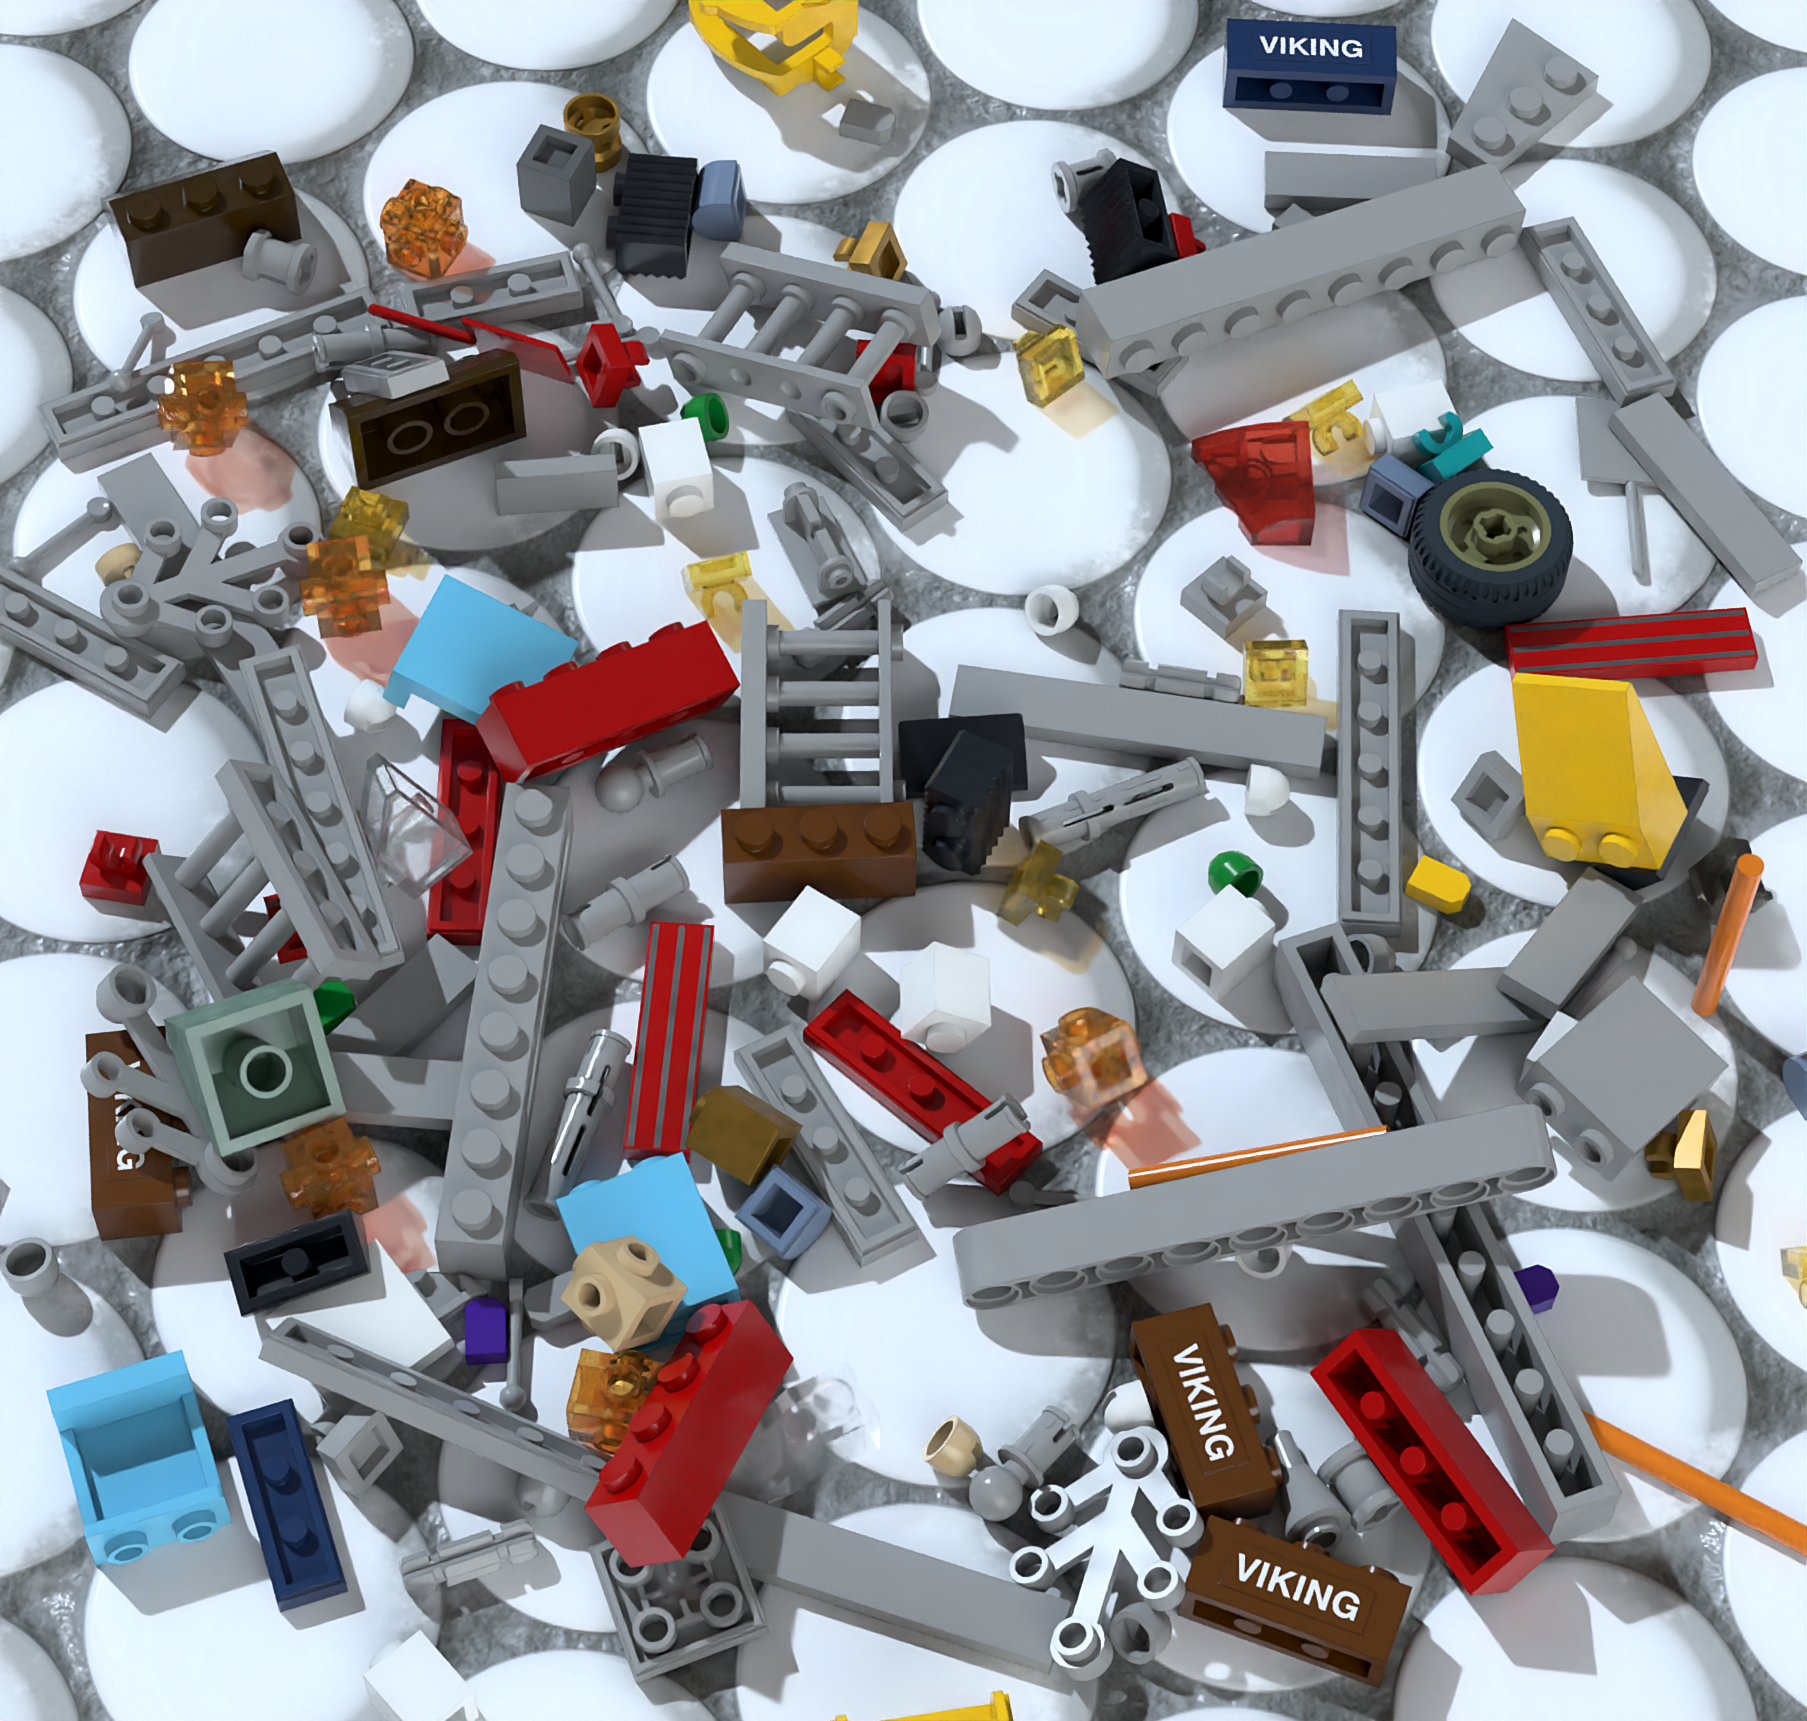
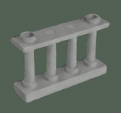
(809, 290)
(765, 694)
(297, 869)

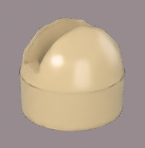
(118, 563)
(953, 1448)

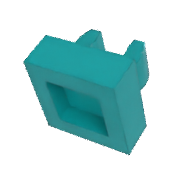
(1454, 453)

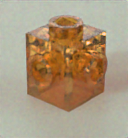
(423, 229)
(202, 407)
(343, 587)
(1092, 1057)
(329, 1171)
(607, 1395)

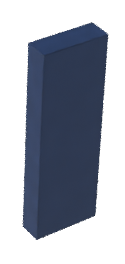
(286, 1505)

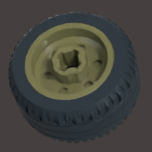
(1490, 548)

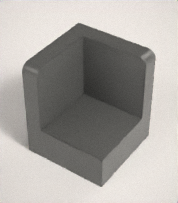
(556, 175)

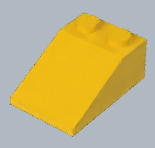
(1594, 772)

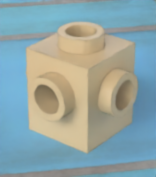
(623, 1292)

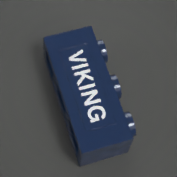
(1309, 66)

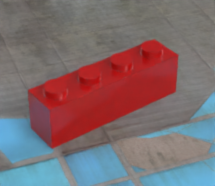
(606, 702)
(689, 1434)
(1432, 1461)

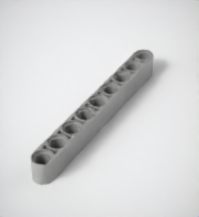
(1254, 1207)

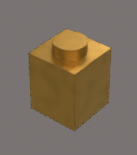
(740, 1132)

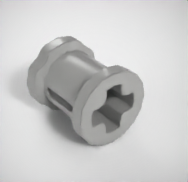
(1076, 179)
(279, 261)
(1360, 1486)

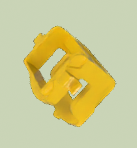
(791, 26)

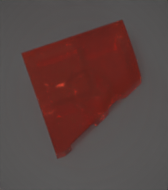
(1264, 479)

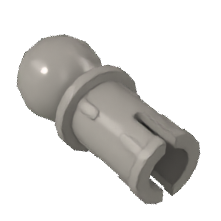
(622, 786)
(998, 1490)

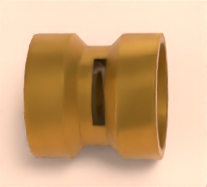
(596, 119)

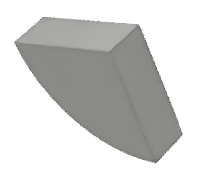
(446, 1293)

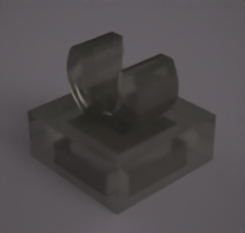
(1714, 874)

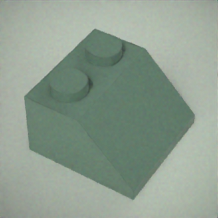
(256, 1065)

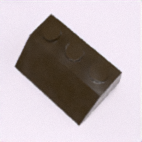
(201, 216)
(432, 426)

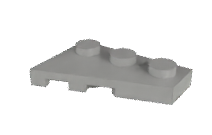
(1518, 99)

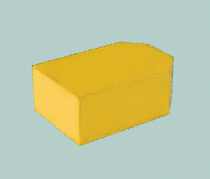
(1438, 886)

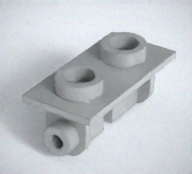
(815, 546)

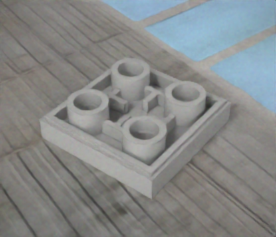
(684, 1606)

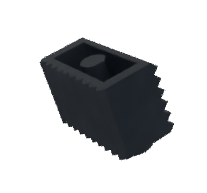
(654, 215)
(1126, 222)
(967, 803)

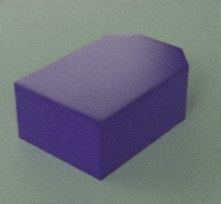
(1538, 1287)
(485, 1332)

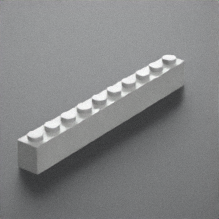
(1457, 1265)

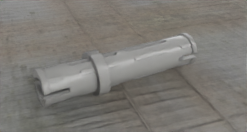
(1176, 782)
(587, 1100)

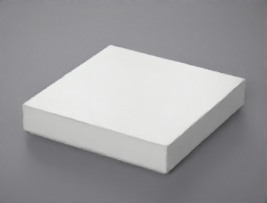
(375, 1313)

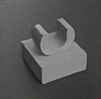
(1224, 596)
(1492, 796)
(356, 1446)

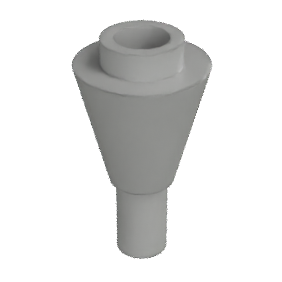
(1307, 1504)

